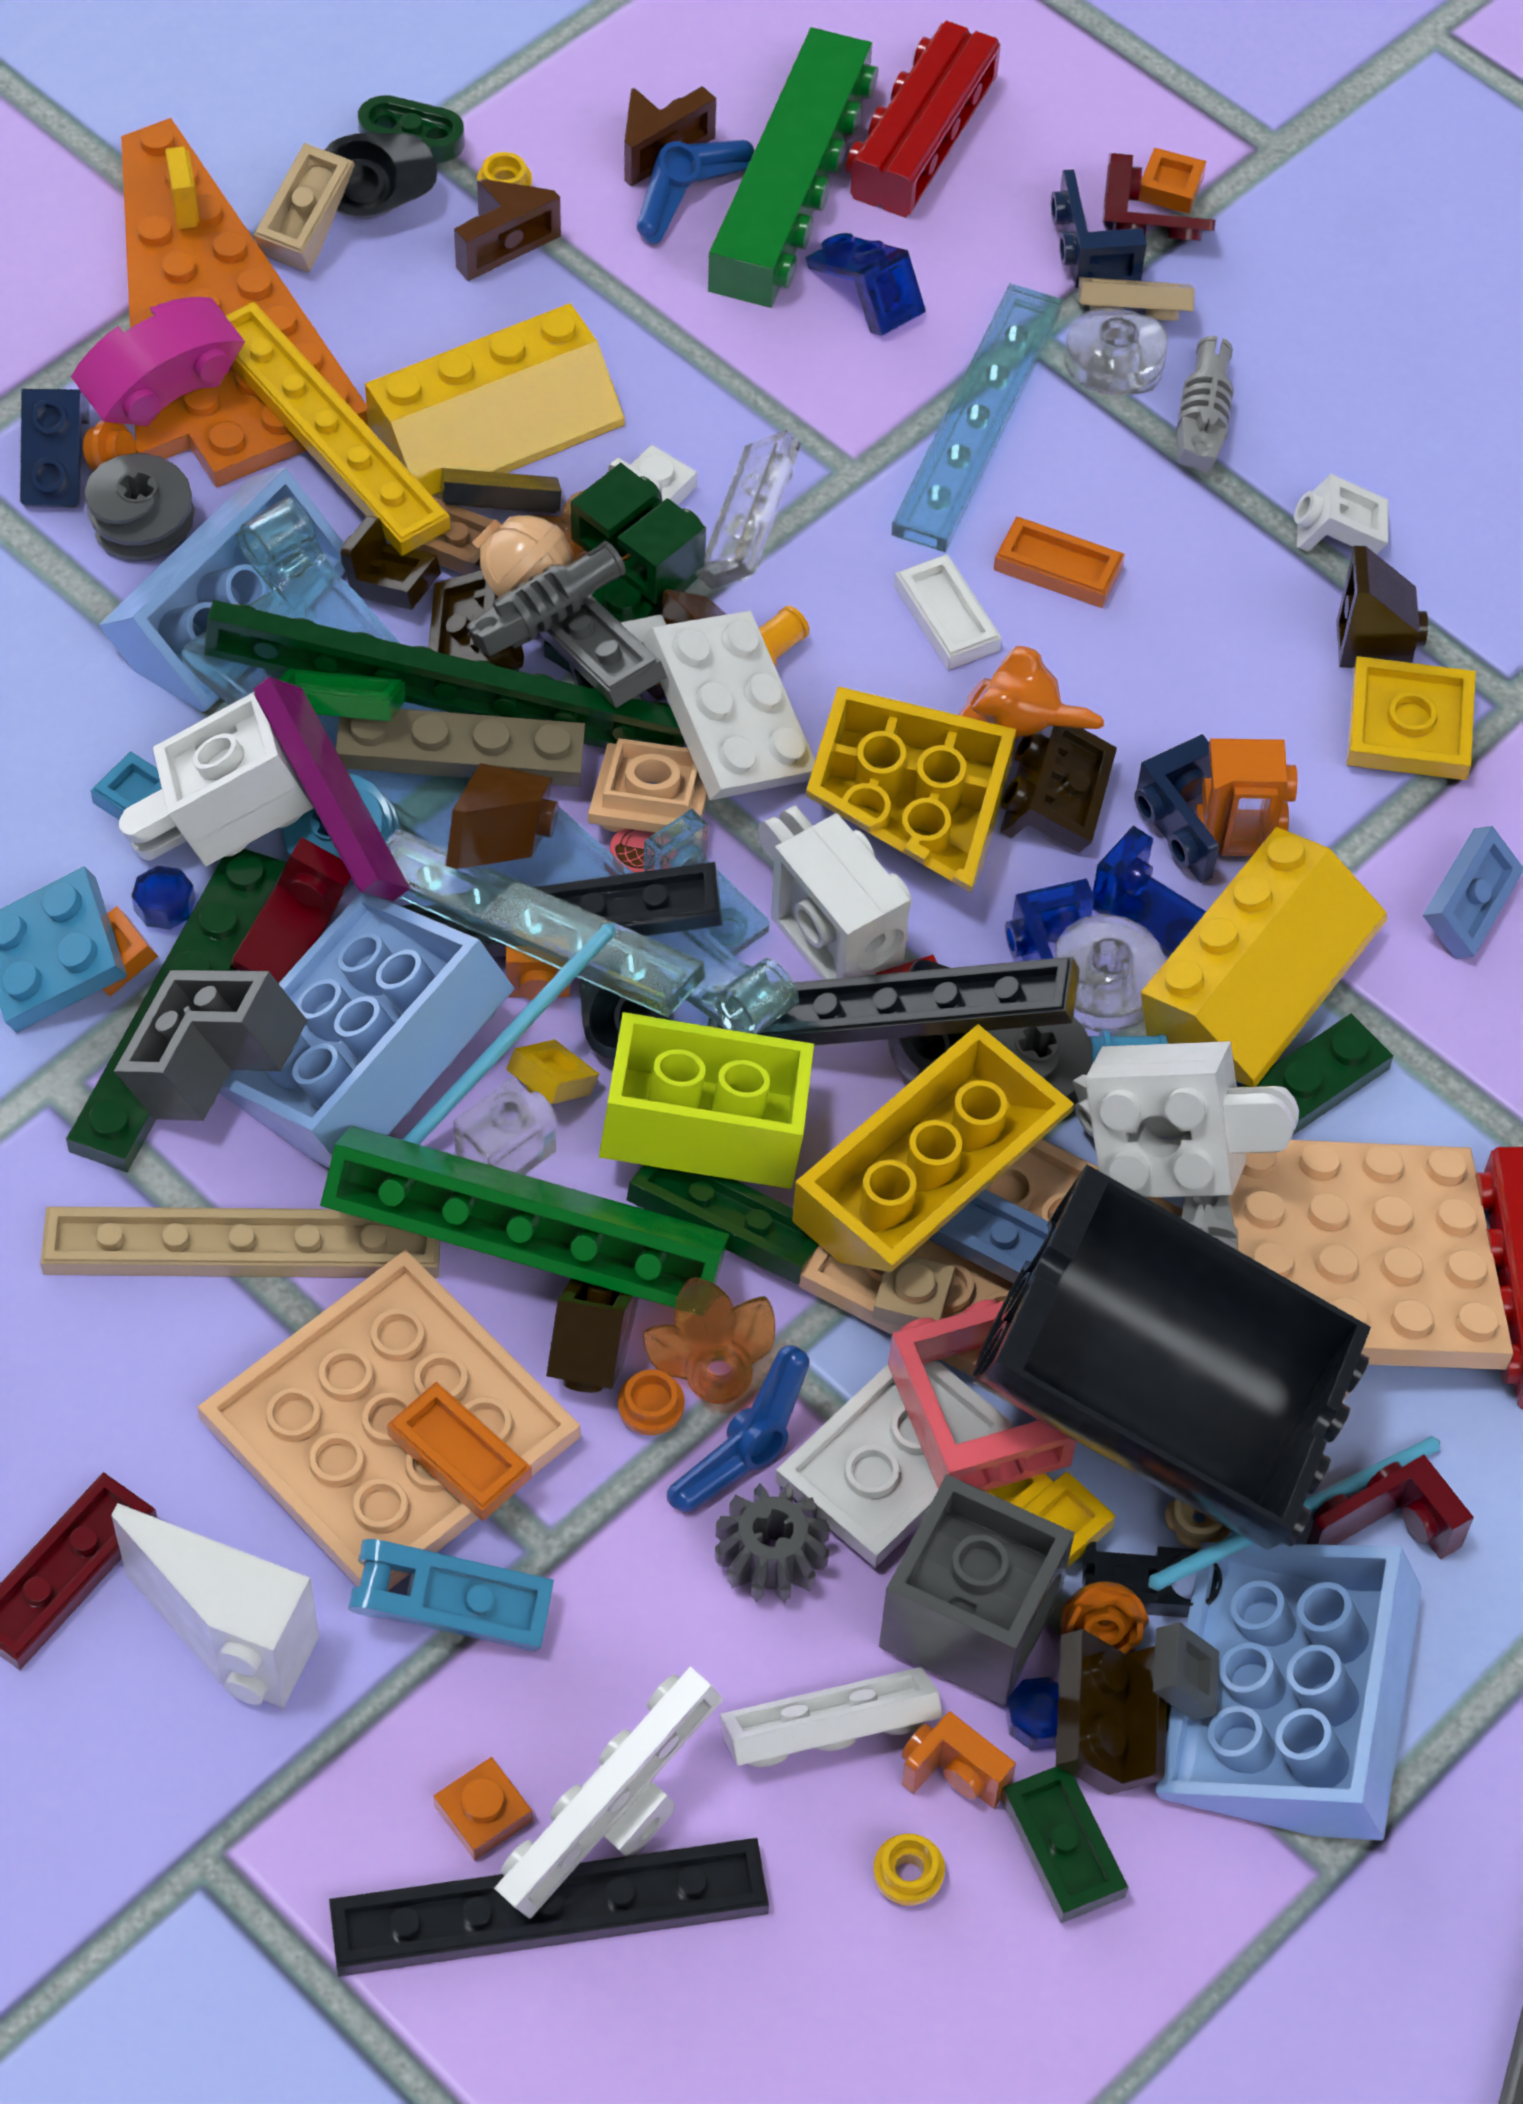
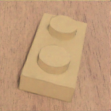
(1158, 298)

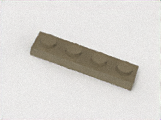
(459, 742)

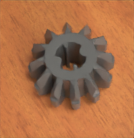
(796, 1551)

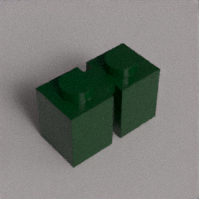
(630, 514)

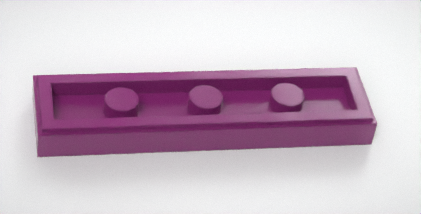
(330, 789)

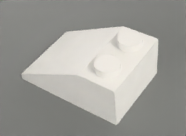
(233, 1610)

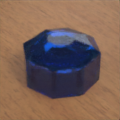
(163, 897)
(1033, 1713)

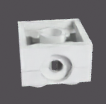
(219, 788)
(834, 896)
(1186, 1094)

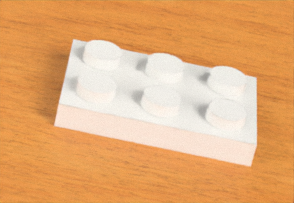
(730, 705)
(870, 1465)

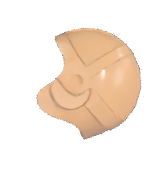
(519, 550)

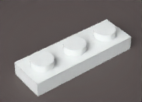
(831, 1717)

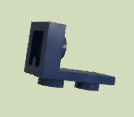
(1095, 253)
(51, 446)
(1161, 799)

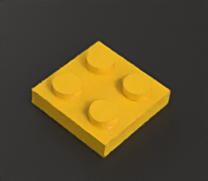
(1411, 718)

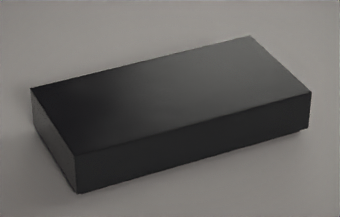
(500, 490)

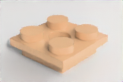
(627, 799)

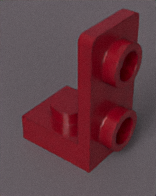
(1124, 184)
(294, 912)
(1426, 1501)

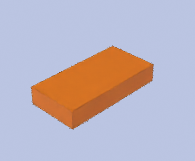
(1059, 562)
(459, 1451)

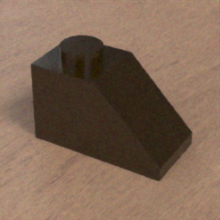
(1378, 612)
(590, 1336)

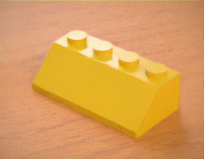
(497, 400)
(1264, 954)
(926, 1153)

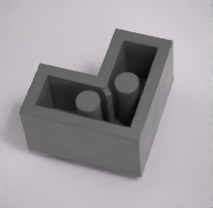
(203, 1030)

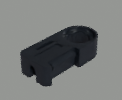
(1134, 1573)

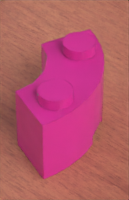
(159, 359)

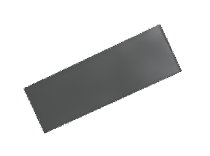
(605, 653)

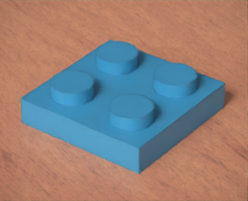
(55, 949)

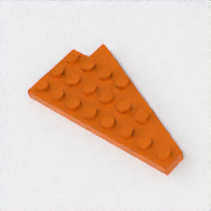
(219, 260)

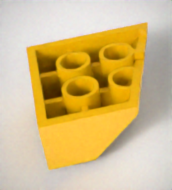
(915, 779)

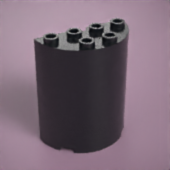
(1176, 1359)

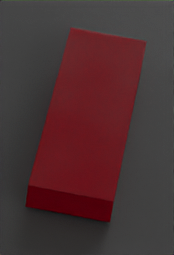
(62, 1569)

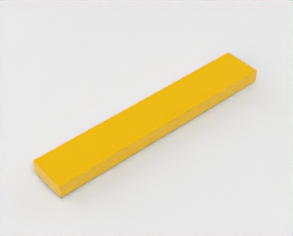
(334, 433)

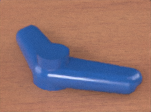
(679, 167)
(751, 1432)

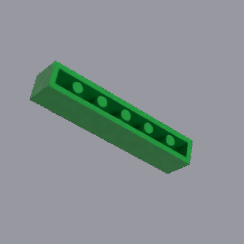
(792, 168)
(519, 1217)

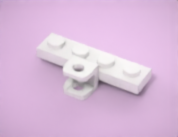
(616, 1799)

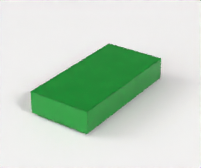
(349, 694)

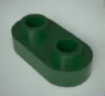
(435, 126)

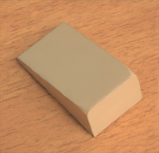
(304, 208)

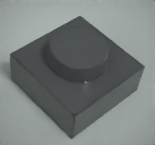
(1185, 1671)

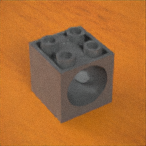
(975, 1589)

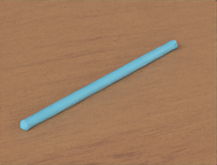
(510, 1034)
(1237, 1542)

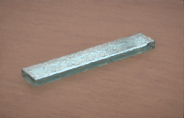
(976, 418)
(544, 926)

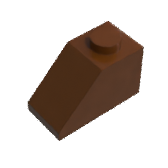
(500, 817)

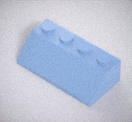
(208, 566)

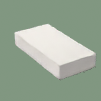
(947, 612)

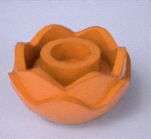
(1108, 1613)

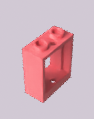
(983, 1461)

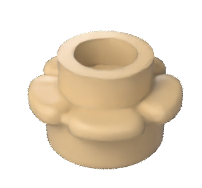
(1190, 1533)

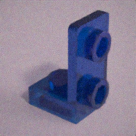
(881, 277)
(1127, 890)
(1044, 915)

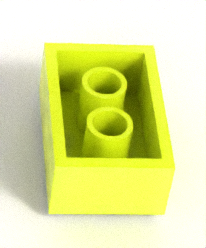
(707, 1101)

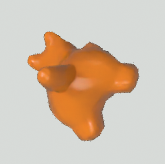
(1025, 698)

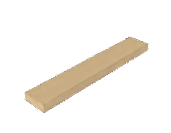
(223, 1243)

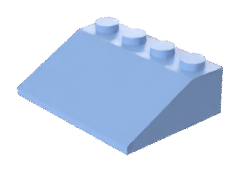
(385, 1016)
(1306, 1688)

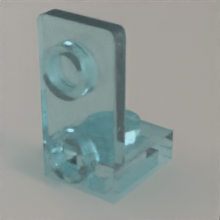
(685, 844)

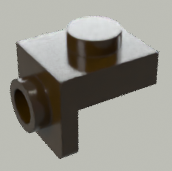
(381, 573)

